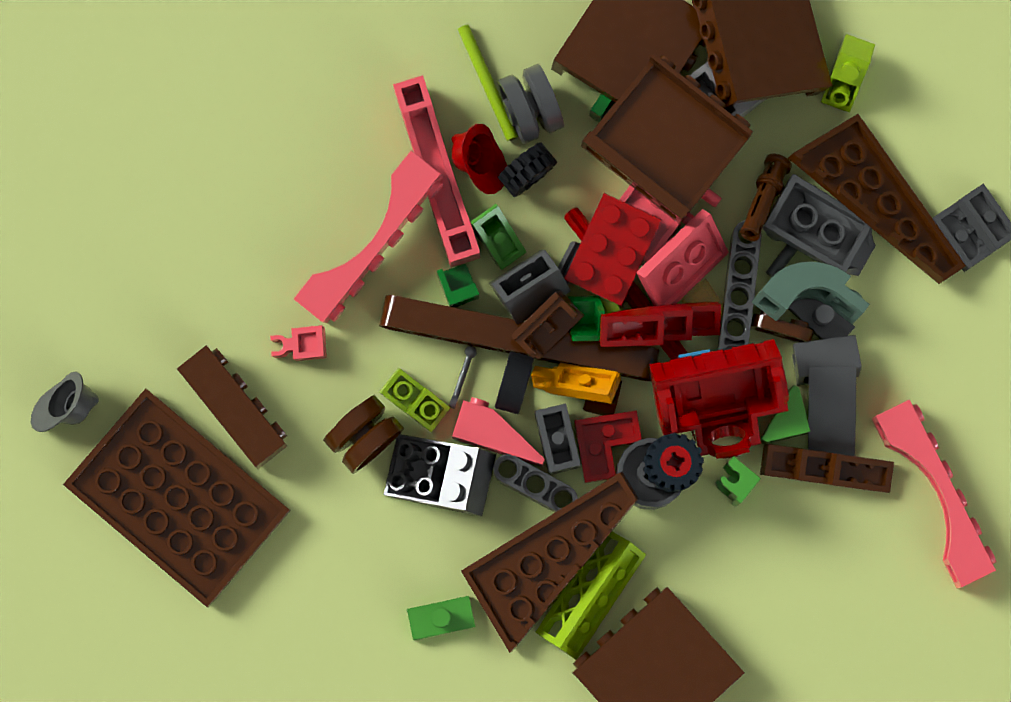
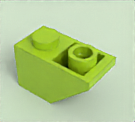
(848, 72)

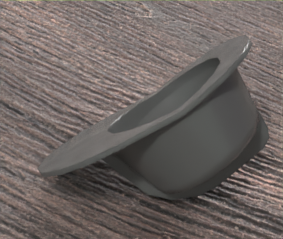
(64, 403)

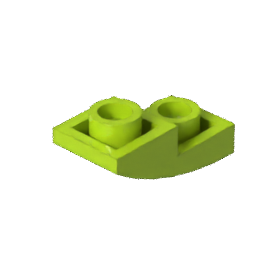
(414, 400)

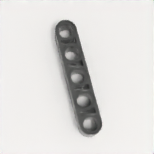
(739, 282)

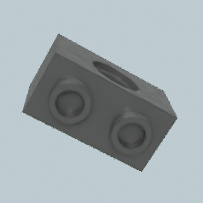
(557, 439)

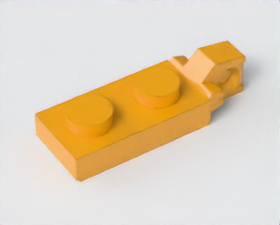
(577, 382)

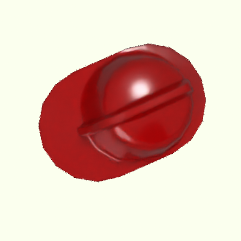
(479, 157)

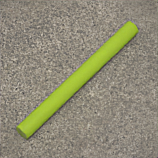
(487, 82)

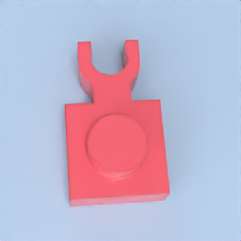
(306, 343)

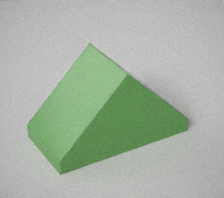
(788, 423)

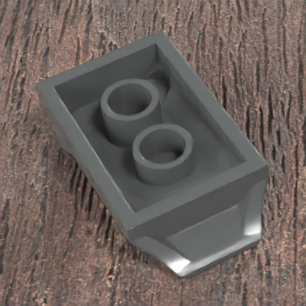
(819, 227)

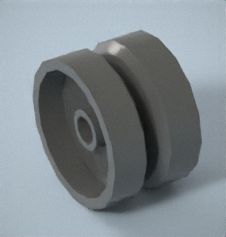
(527, 105)
(633, 468)

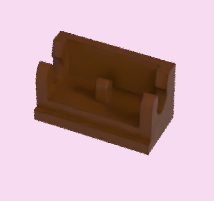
(547, 325)

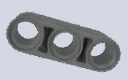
(526, 471)

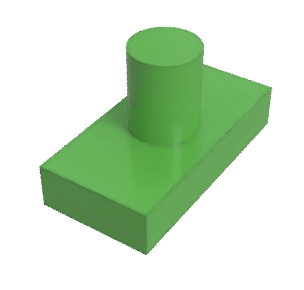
(441, 618)

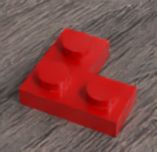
(597, 437)

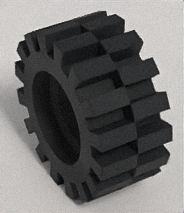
(527, 169)

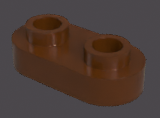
(793, 331)

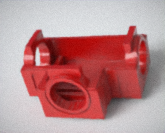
(721, 395)

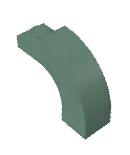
(810, 281)

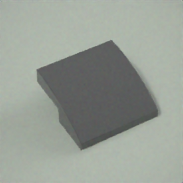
(975, 226)

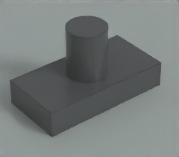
(821, 318)

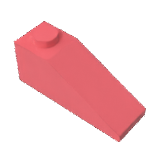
(488, 430)

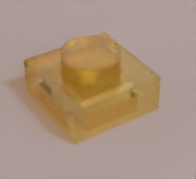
(701, 293)

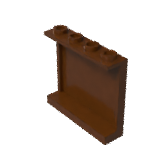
(621, 35)
(762, 48)
(668, 138)
(658, 657)

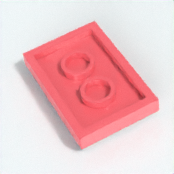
(683, 260)

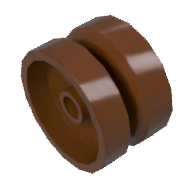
(360, 430)

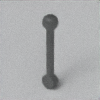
(470, 353)

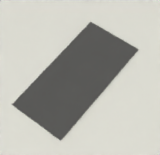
(832, 409)

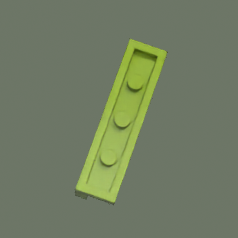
(595, 596)

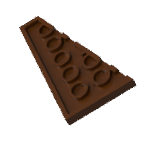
(866, 181)
(535, 567)

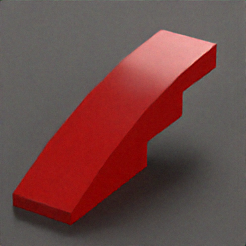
(660, 323)

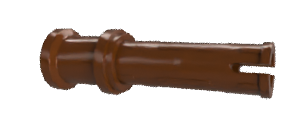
(768, 186)

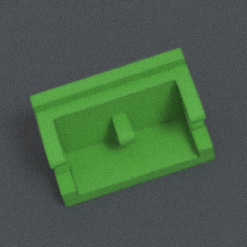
(739, 483)

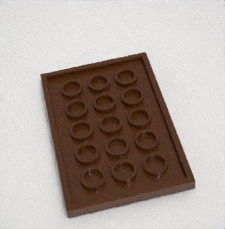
(176, 497)

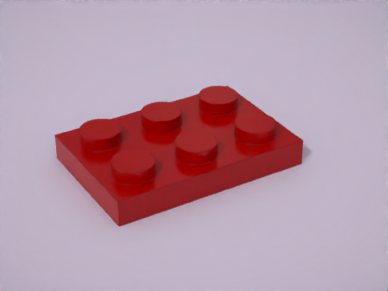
(612, 249)

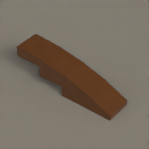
(826, 468)

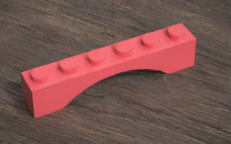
(428, 144)
(410, 186)
(963, 552)

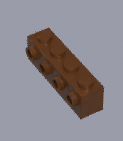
(232, 407)

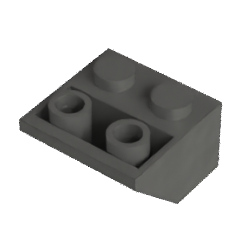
(529, 285)

